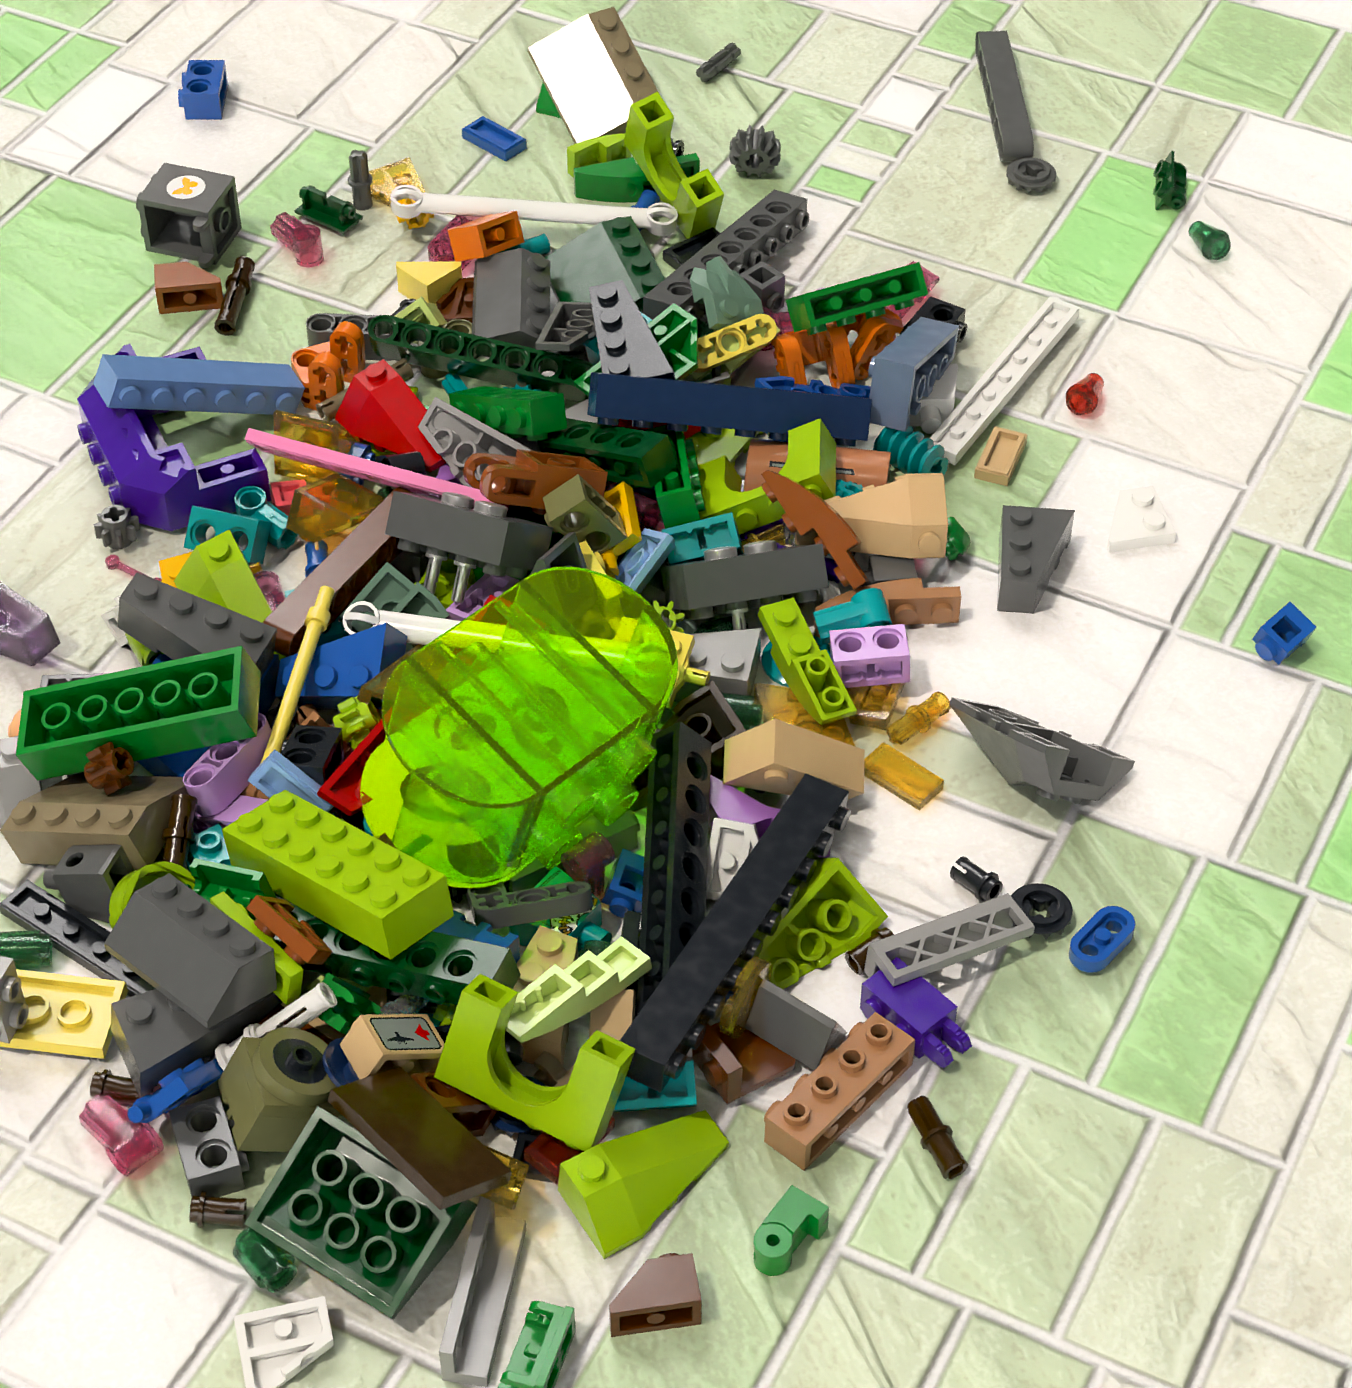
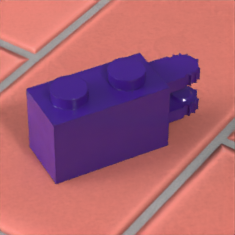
(917, 1011)

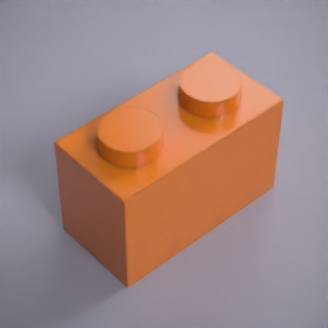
(486, 236)

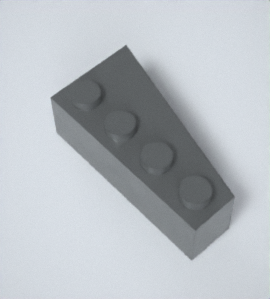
(188, 625)

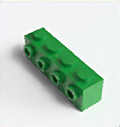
(855, 297)
(513, 411)
(681, 489)

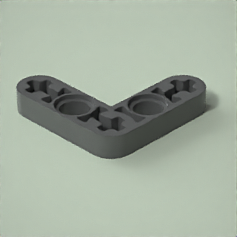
(505, 909)

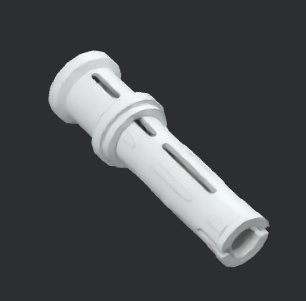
(315, 1001)

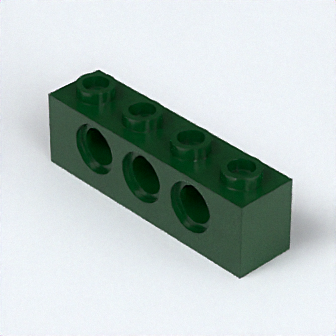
(624, 453)

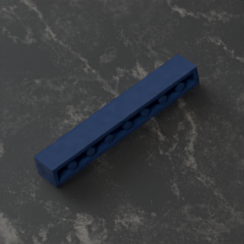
(724, 406)

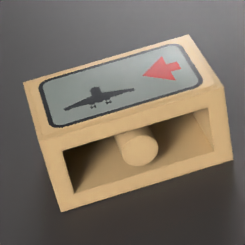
(392, 1041)

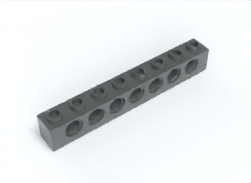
(742, 245)

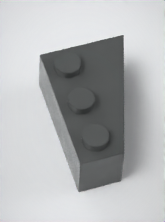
(1029, 553)

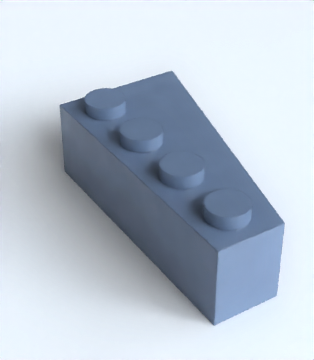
(909, 371)

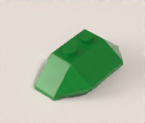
(676, 336)

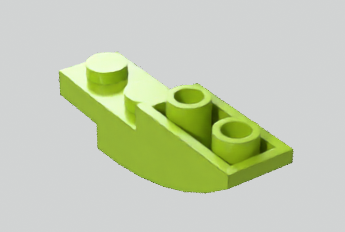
(803, 665)

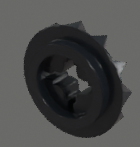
(1041, 898)

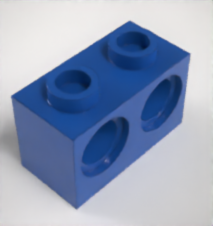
(204, 90)

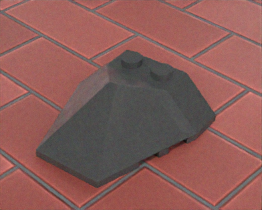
(1040, 756)

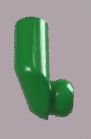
(958, 539)

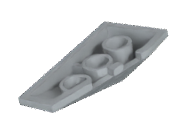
(459, 436)

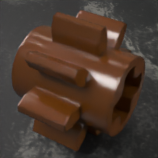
(109, 768)

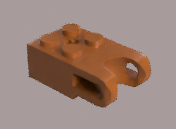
(529, 476)

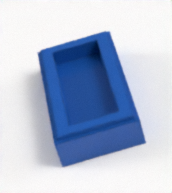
(494, 138)

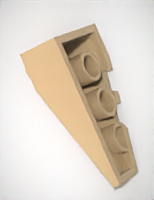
(896, 518)

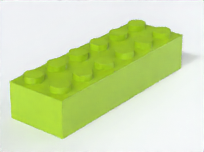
(340, 873)

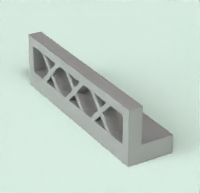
(949, 940)
(481, 1297)

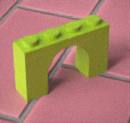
(649, 141)
(809, 462)
(478, 1064)

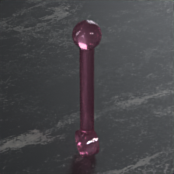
(113, 562)

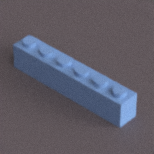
(197, 385)

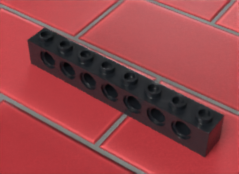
(674, 850)

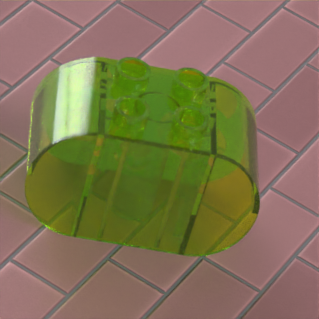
(520, 726)

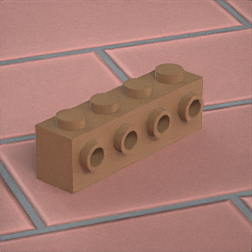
(838, 1090)

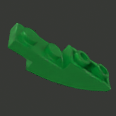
(621, 179)

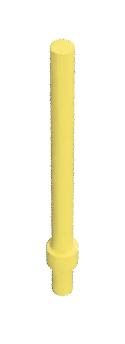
(316, 622)

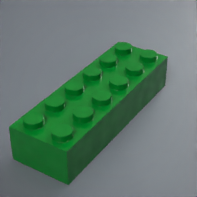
(140, 709)

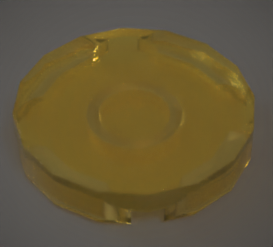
(739, 1006)

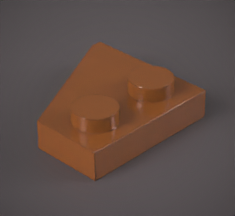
(274, 919)

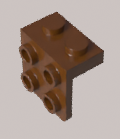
(740, 1063)

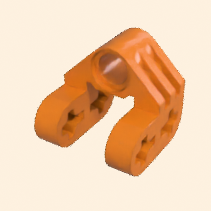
(871, 339)
(798, 349)
(325, 364)

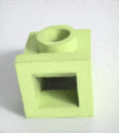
(423, 313)

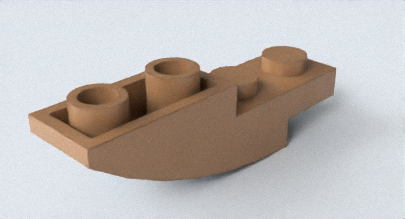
(910, 602)

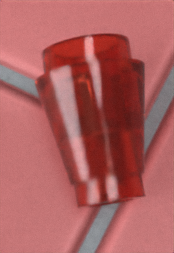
(1084, 394)

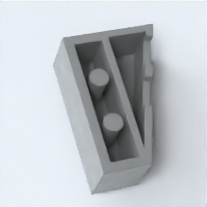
(729, 657)

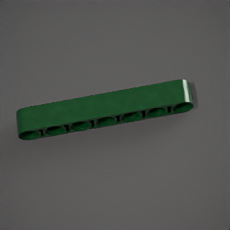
(470, 347)

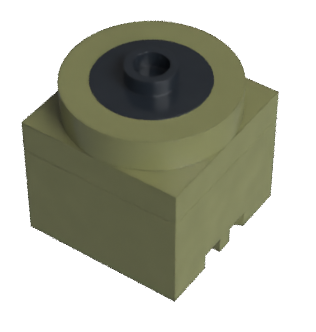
(275, 1088)

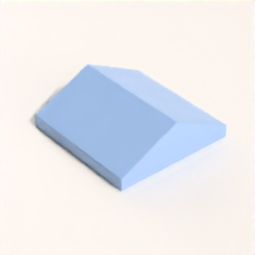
(644, 559)

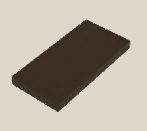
(419, 1137)

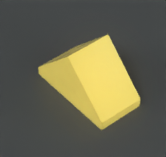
(427, 279)

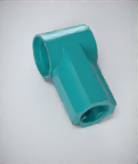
(252, 503)
(865, 609)

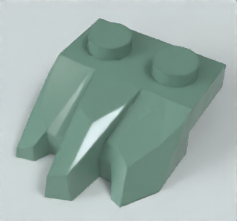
(724, 294)
(396, 593)

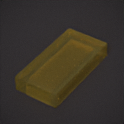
(902, 776)

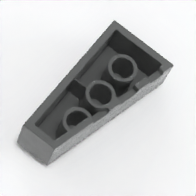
(162, 1037)

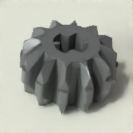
(755, 151)

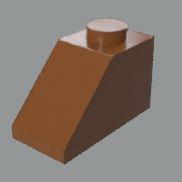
(186, 288)

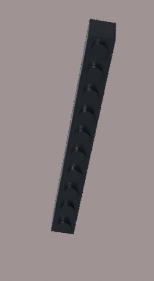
(734, 932)

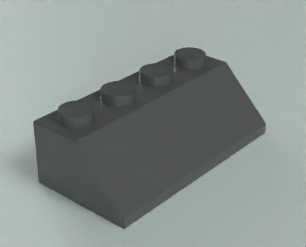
(511, 297)
(192, 951)

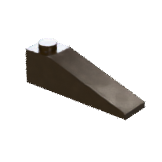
(709, 716)

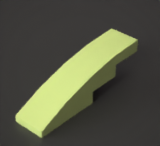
(570, 993)

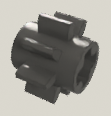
(116, 527)

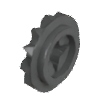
(1039, 174)

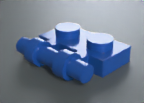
(175, 1090)

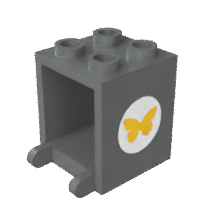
(189, 213)

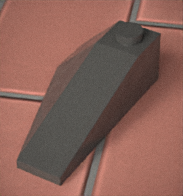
(568, 328)

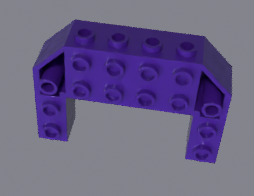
(157, 478)

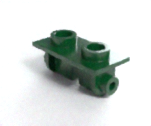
(1170, 183)
(329, 211)

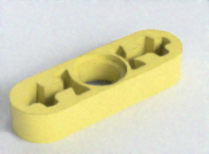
(748, 325)

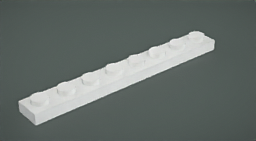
(1004, 378)

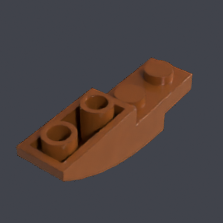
(810, 512)

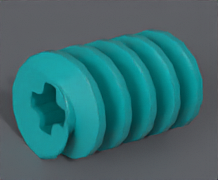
(911, 451)

